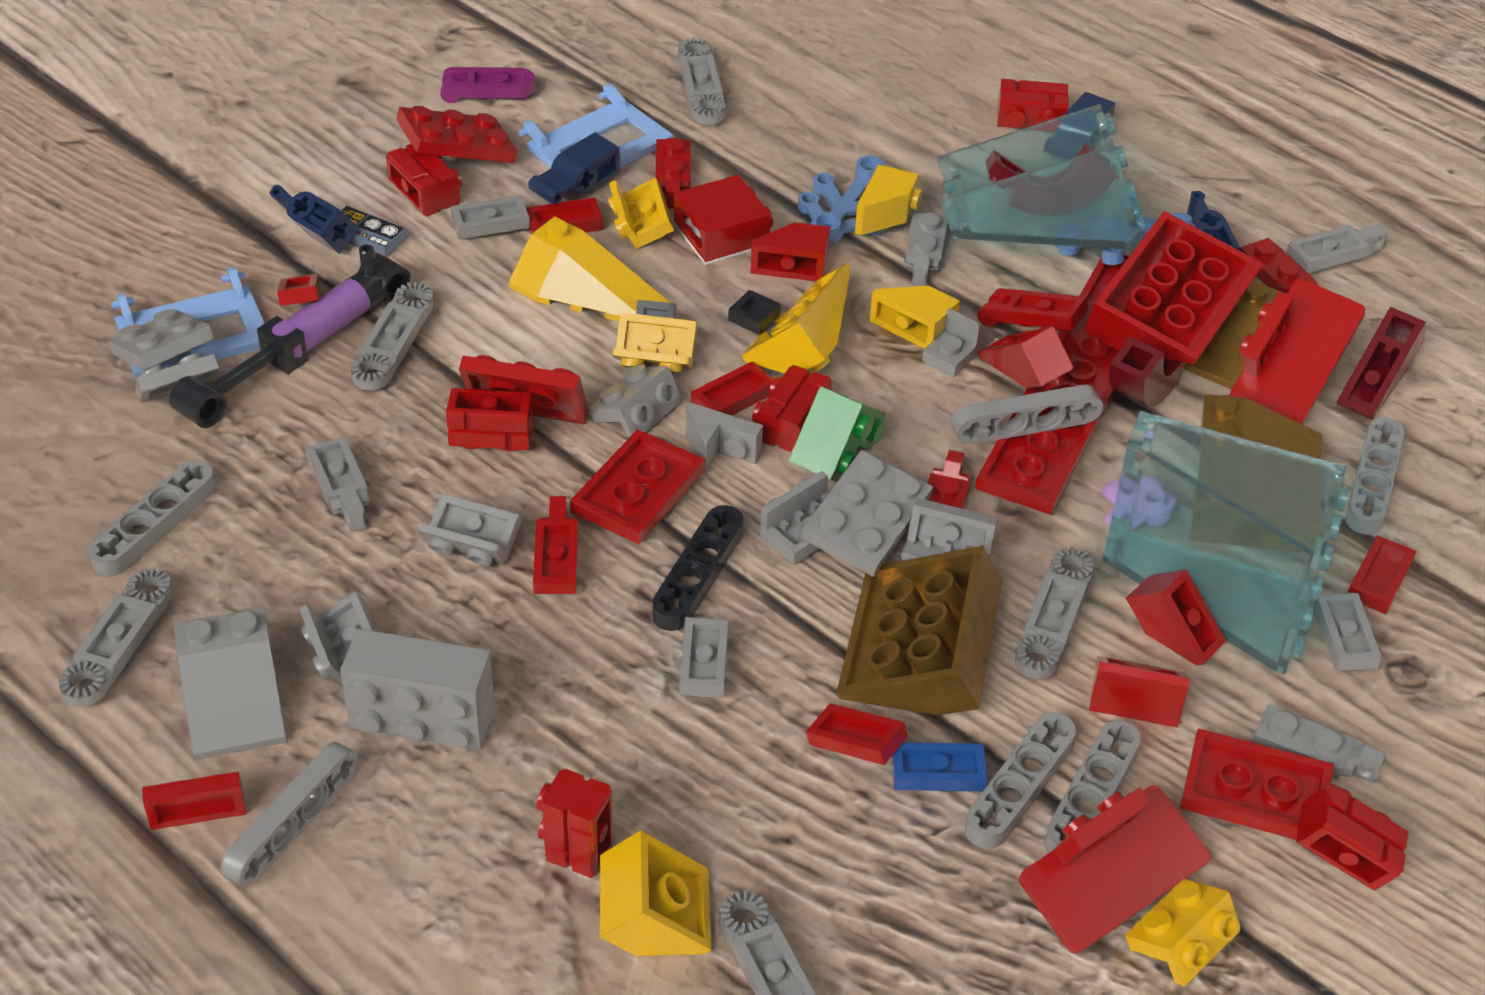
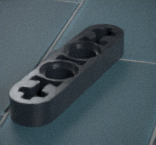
(695, 565)

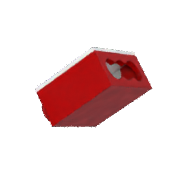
(721, 218)

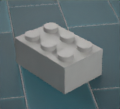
(418, 689)

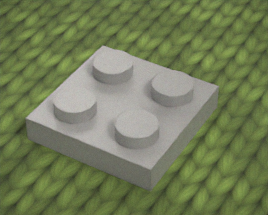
(159, 339)

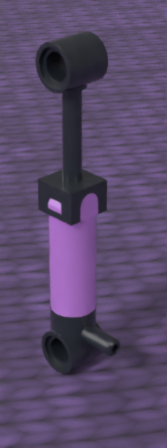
(288, 341)

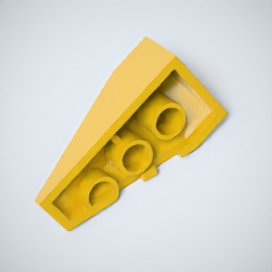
(576, 270)
(807, 330)

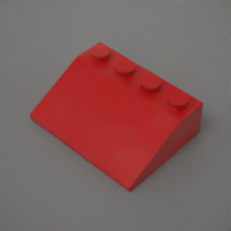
(1172, 291)

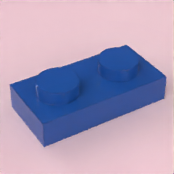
(939, 767)

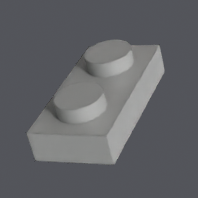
(490, 217)
(160, 380)
(1347, 632)
(703, 657)

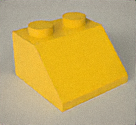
(654, 899)

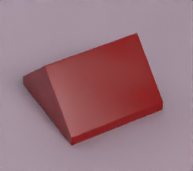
(1138, 691)

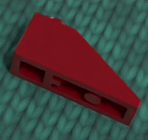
(1383, 363)

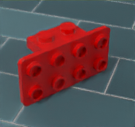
(1296, 348)
(1113, 866)

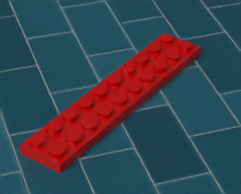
(1039, 465)

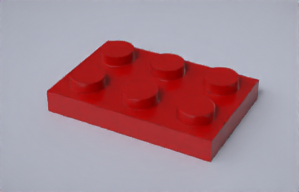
(456, 134)
(555, 392)
(637, 486)
(1251, 783)

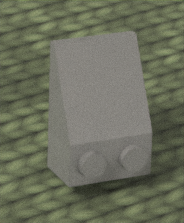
(229, 683)

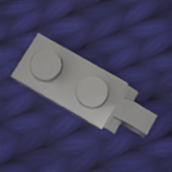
(925, 245)
(1336, 247)
(340, 480)
(1307, 738)

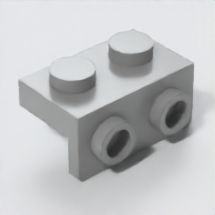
(638, 399)
(787, 515)
(945, 528)
(471, 529)
(334, 631)

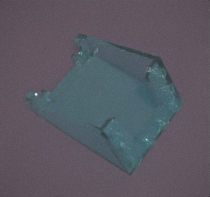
(1060, 195)
(1238, 519)

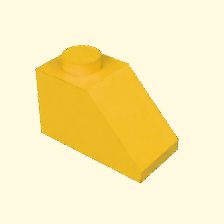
(887, 200)
(912, 312)

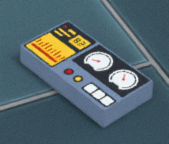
(374, 231)

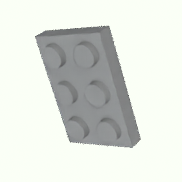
(865, 513)

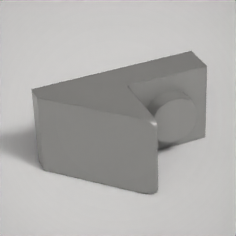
(957, 344)
(718, 432)

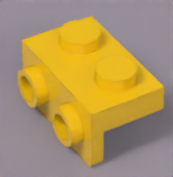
(641, 212)
(655, 341)
(1186, 928)

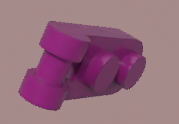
(486, 83)

